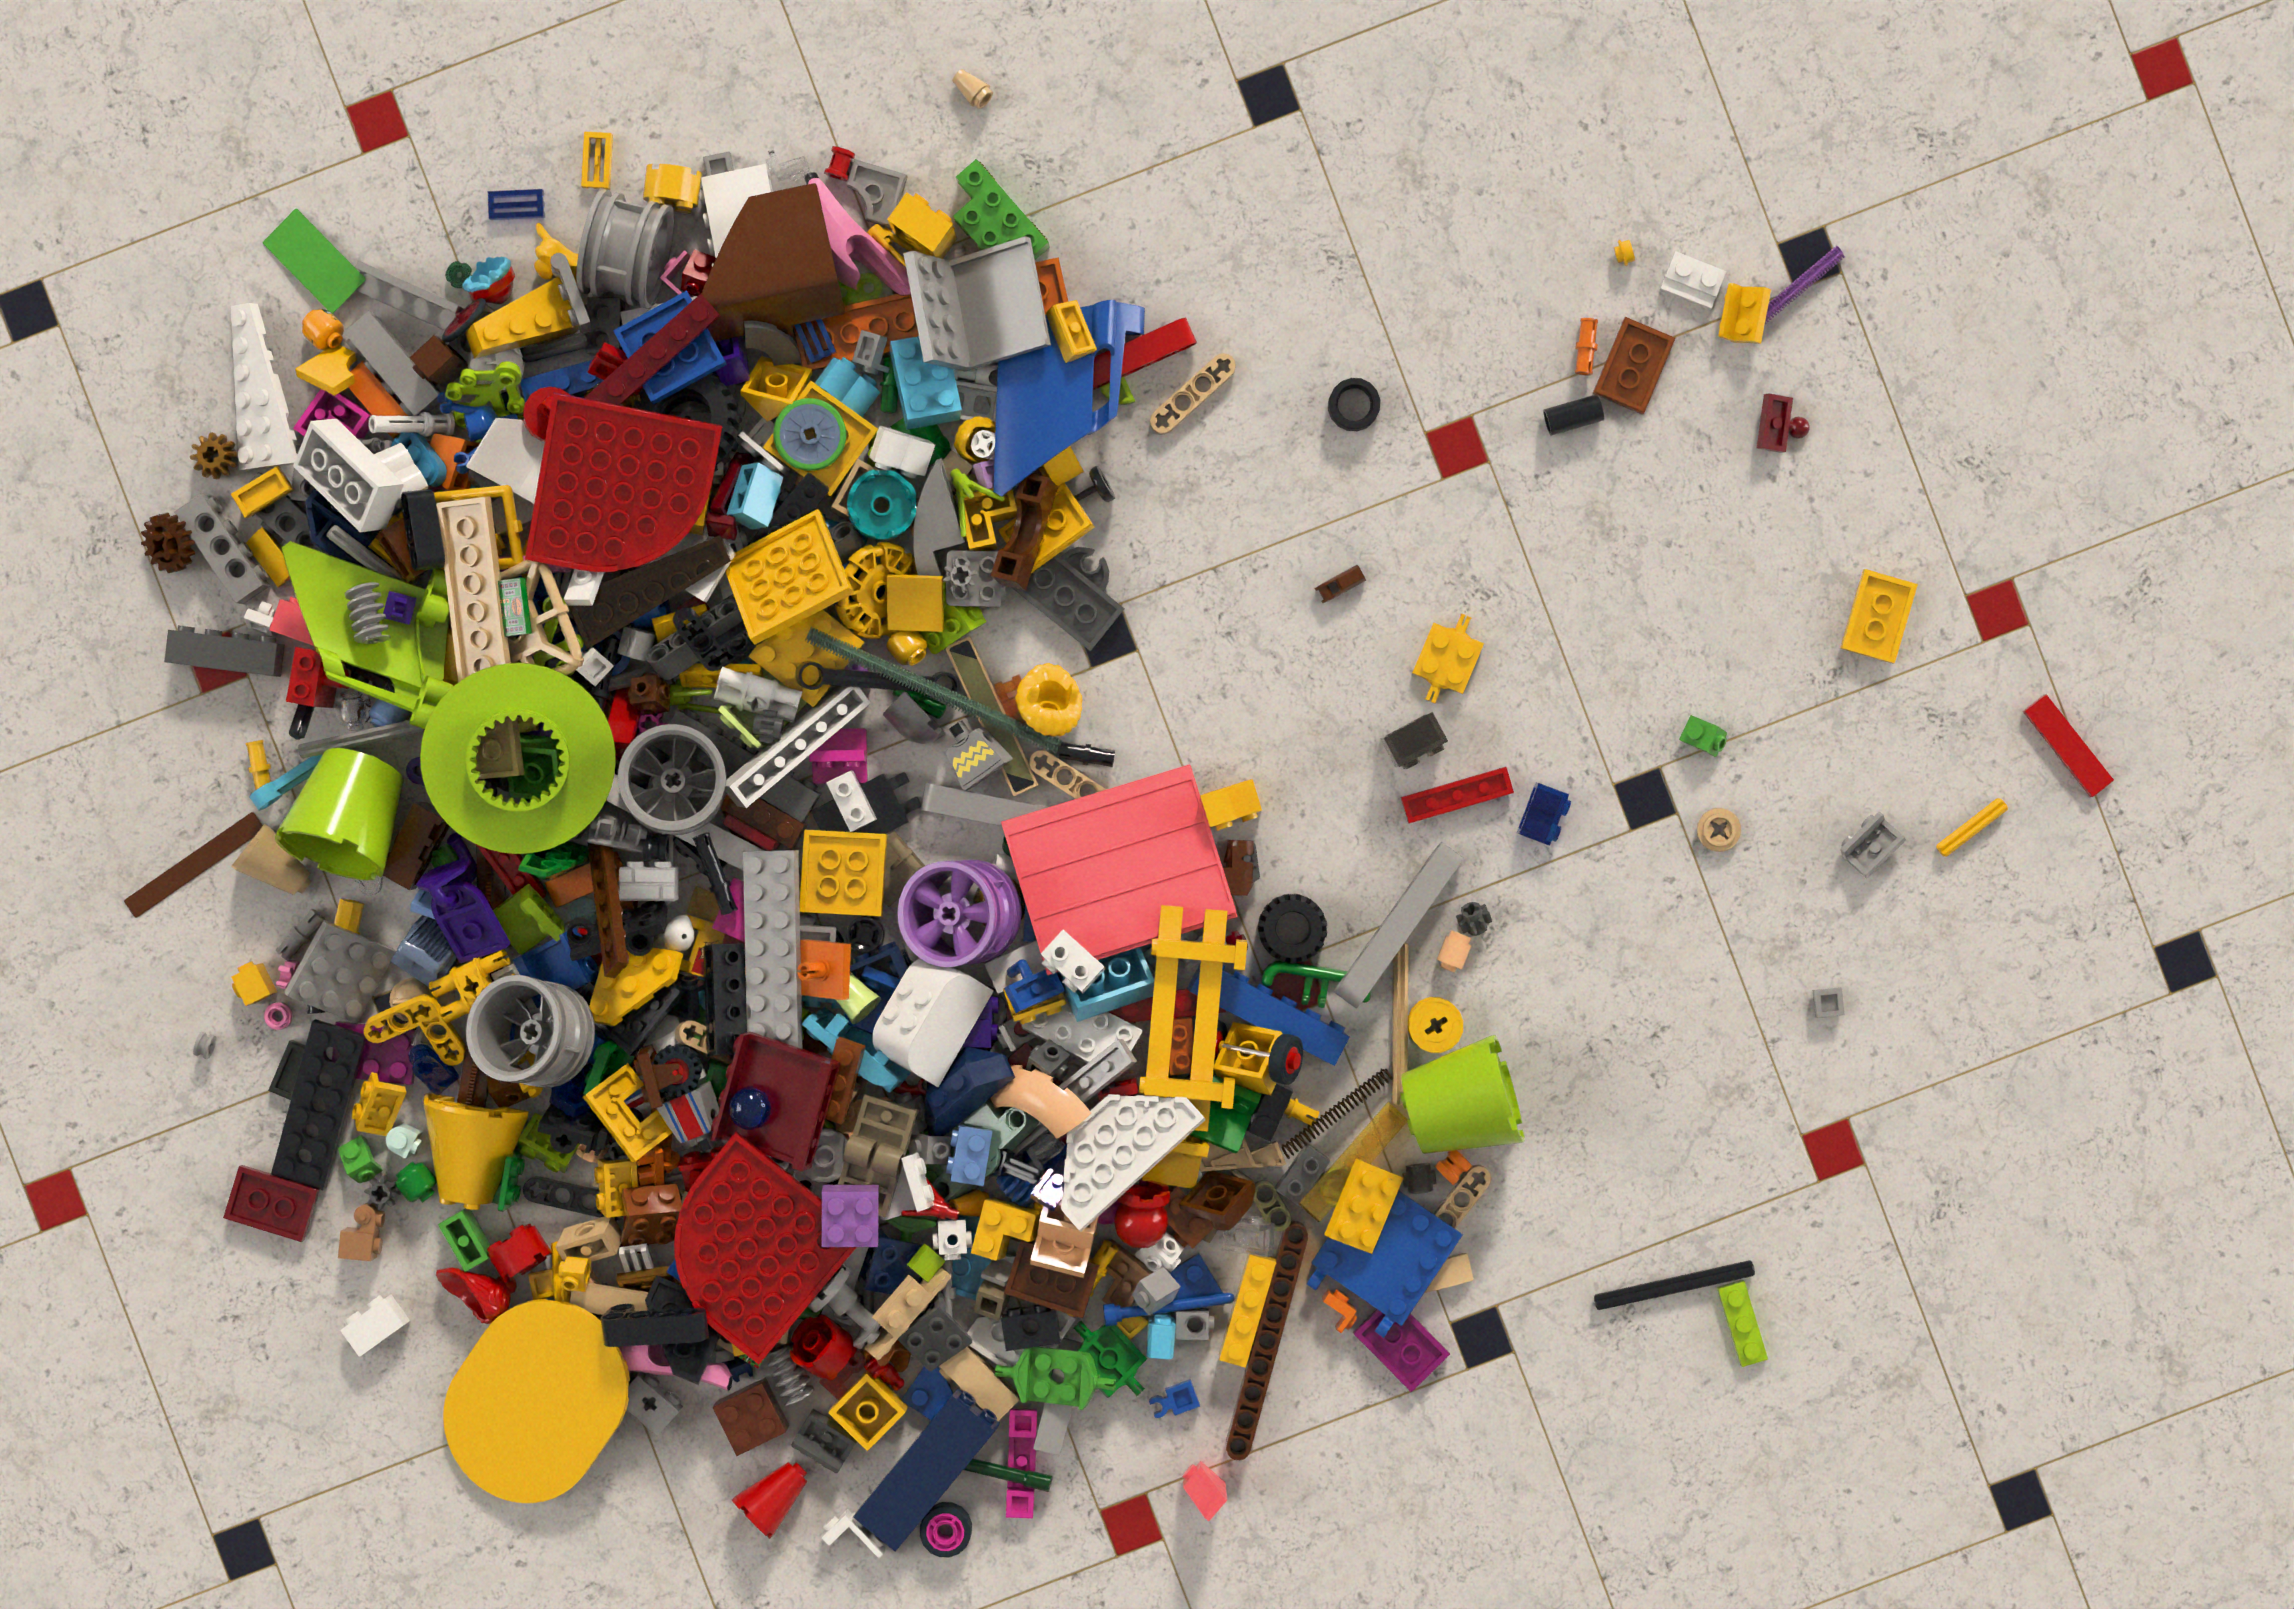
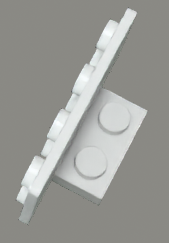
(1083, 1038)

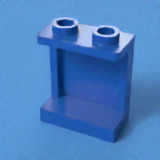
(553, 964)

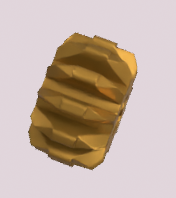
(209, 447)

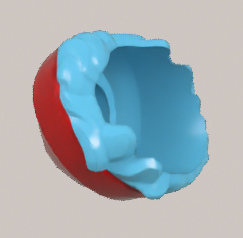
(491, 280)

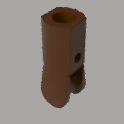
(1344, 582)

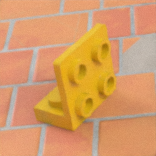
(1181, 1164)

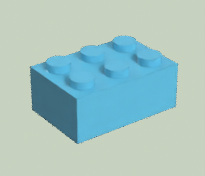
(925, 390)
(1120, 984)

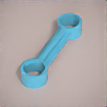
(274, 790)

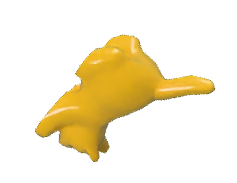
(546, 249)

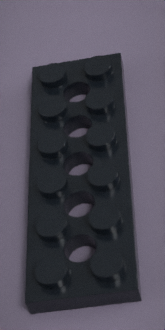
(336, 1099)

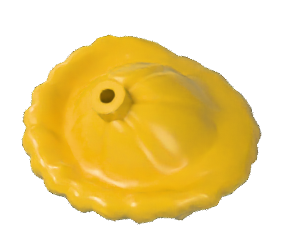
(1049, 700)

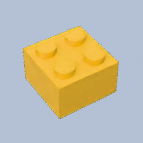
(868, 1410)

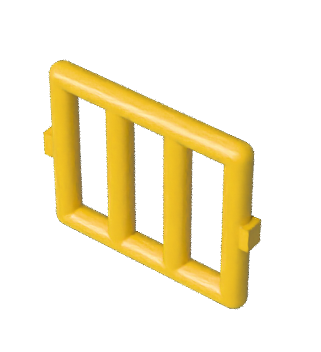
(513, 525)

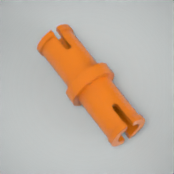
(1586, 346)

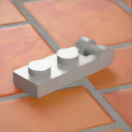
(570, 292)

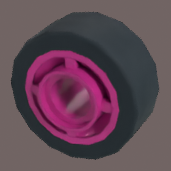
(941, 1544)

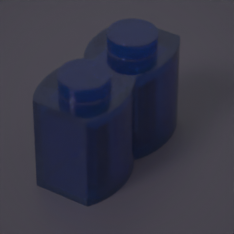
(1543, 814)

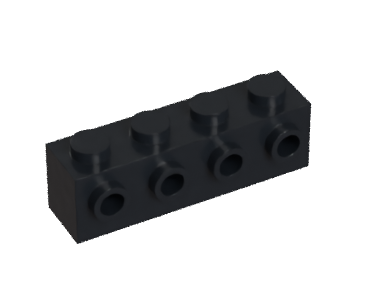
(724, 996)

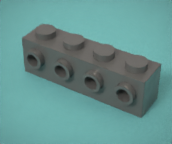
(224, 653)

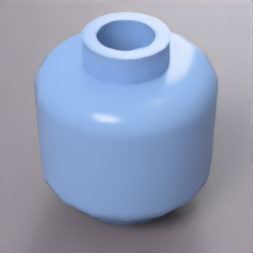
(386, 713)

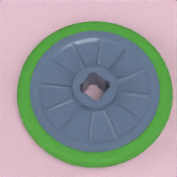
(811, 453)

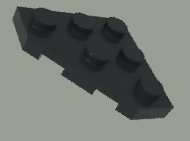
(684, 1359)

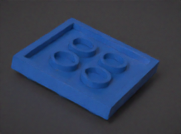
(690, 365)

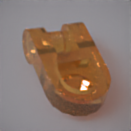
(1009, 706)

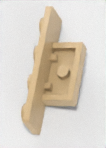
(902, 1309)

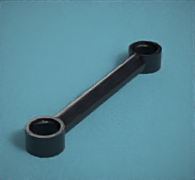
(862, 679)

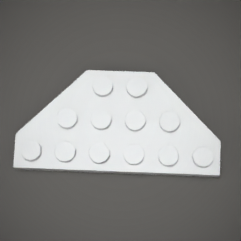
(1118, 1147)

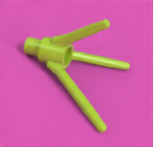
(964, 488)

